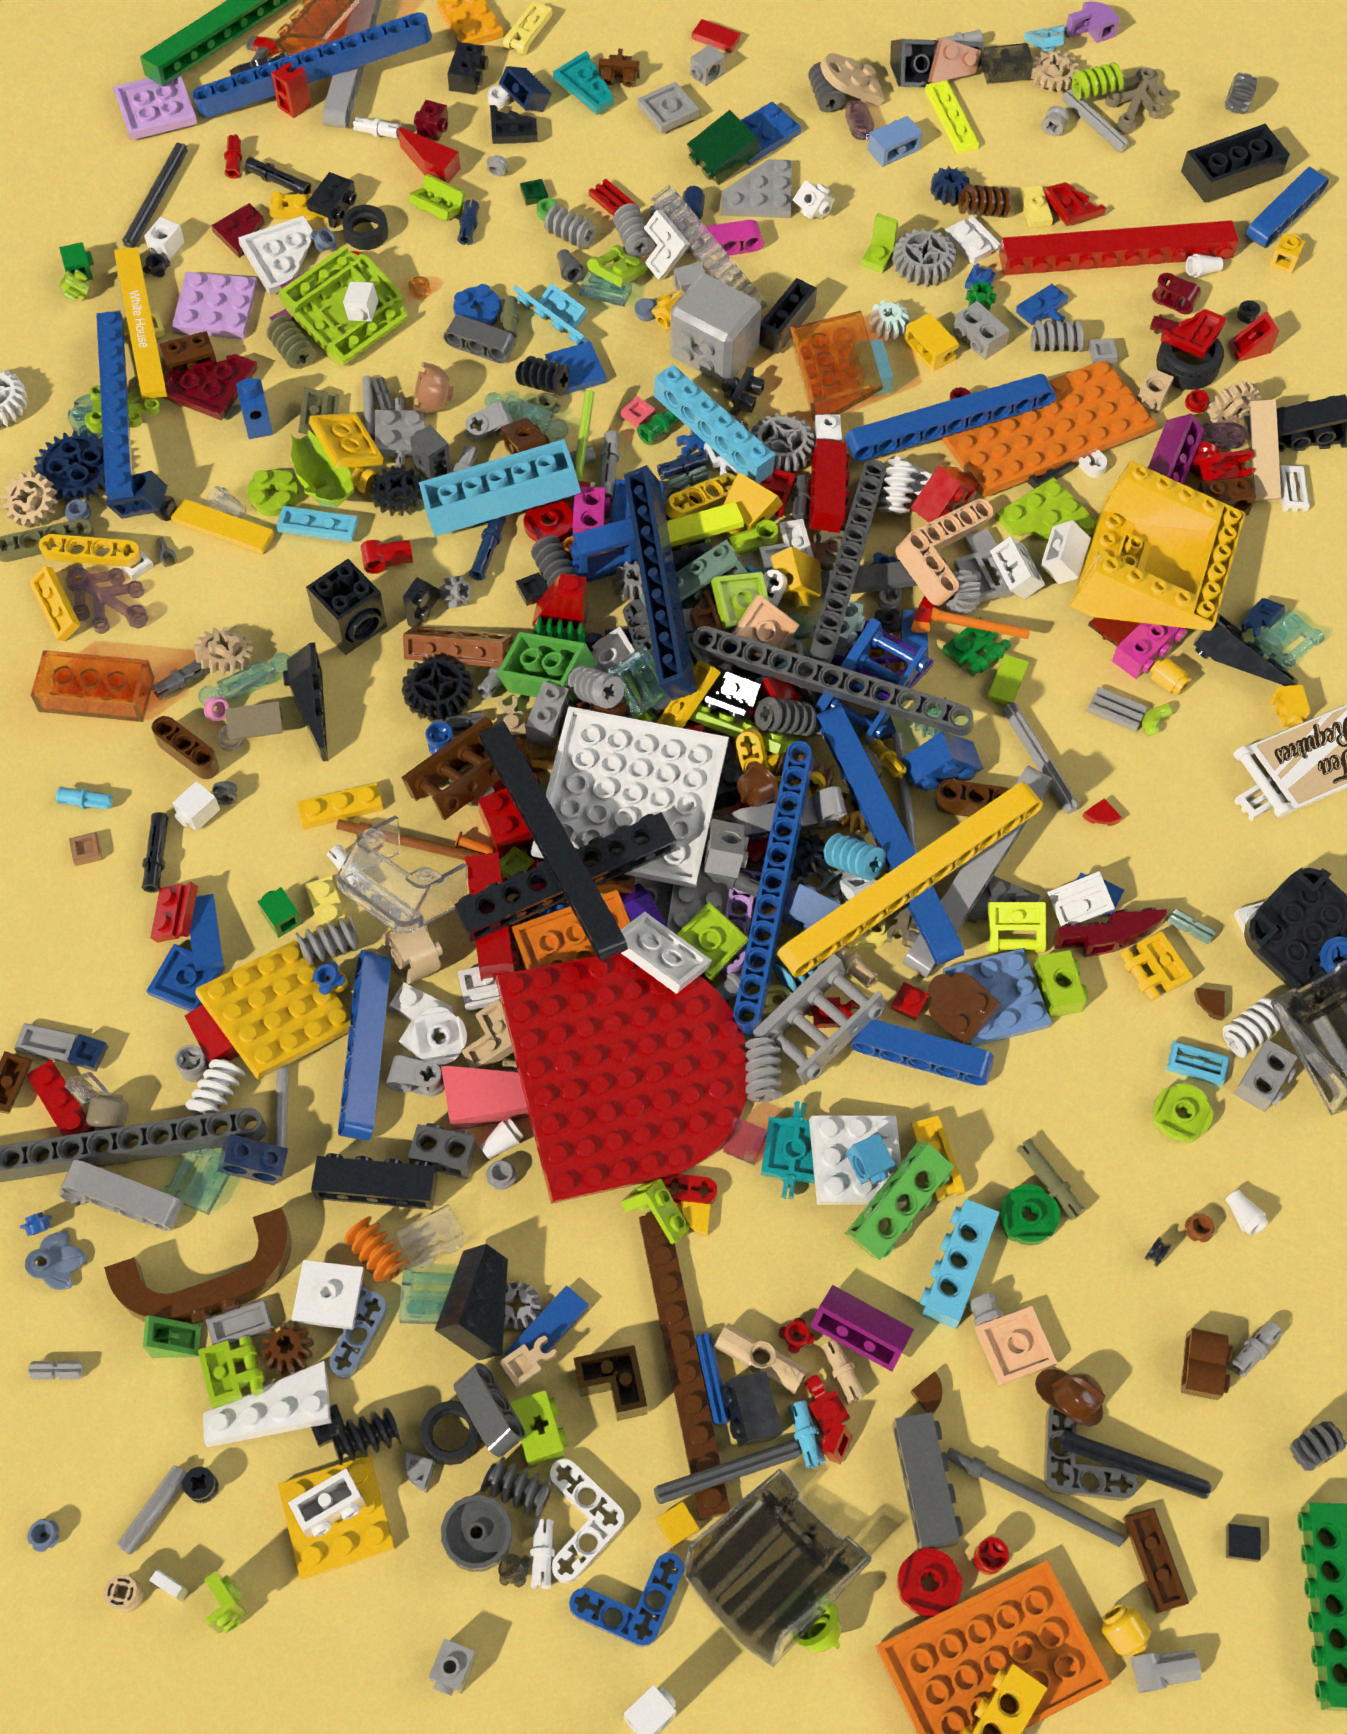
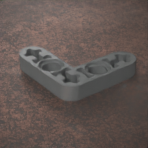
(1075, 1472)

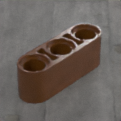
(181, 737)
(962, 794)

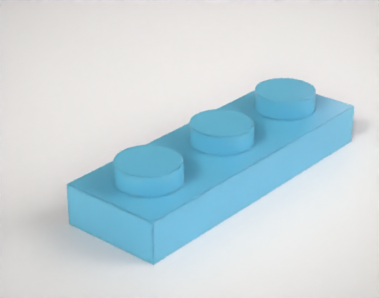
(317, 524)

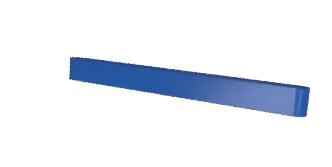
(317, 61)
(886, 829)
(774, 897)

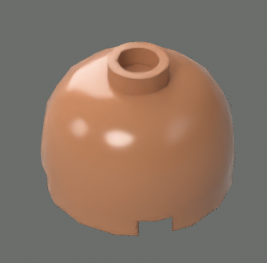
(432, 389)

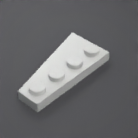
(284, 1406)

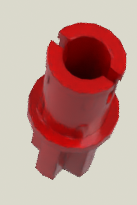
(233, 156)

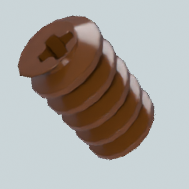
(984, 200)

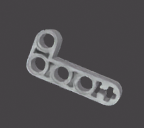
(820, 812)
(120, 1195)

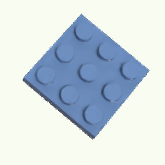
(1014, 985)

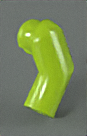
(1152, 717)

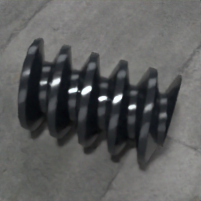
(543, 375)
(364, 1435)

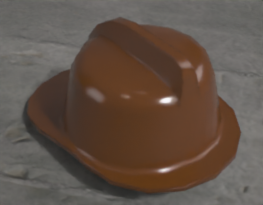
(757, 785)
(1074, 1395)

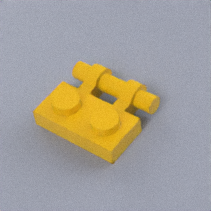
(1163, 962)

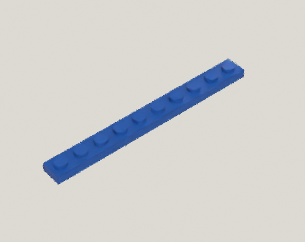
(114, 406)

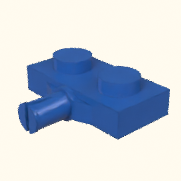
(1043, 305)

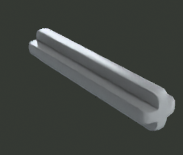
(152, 1510)

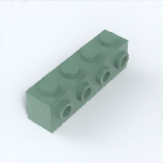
(698, 574)

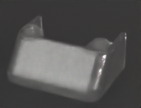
(390, 892)

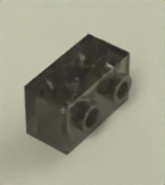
(1007, 63)

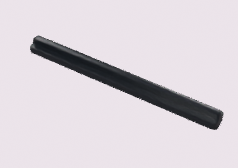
(155, 195)

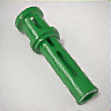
(658, 425)

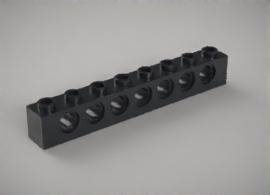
(533, 901)

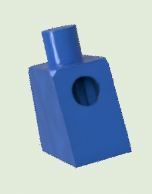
(253, 399)

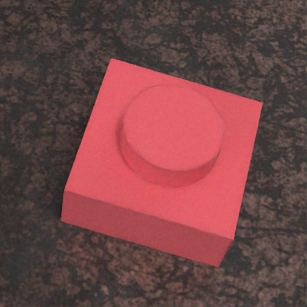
(638, 412)

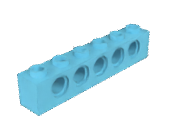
(713, 424)

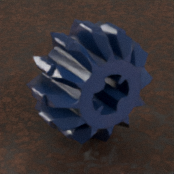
(948, 184)

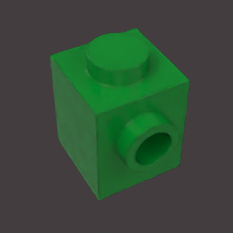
(77, 258)

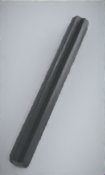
(726, 1472)

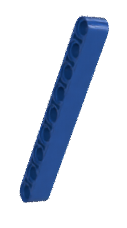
(950, 417)

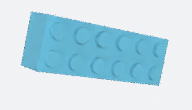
(499, 487)

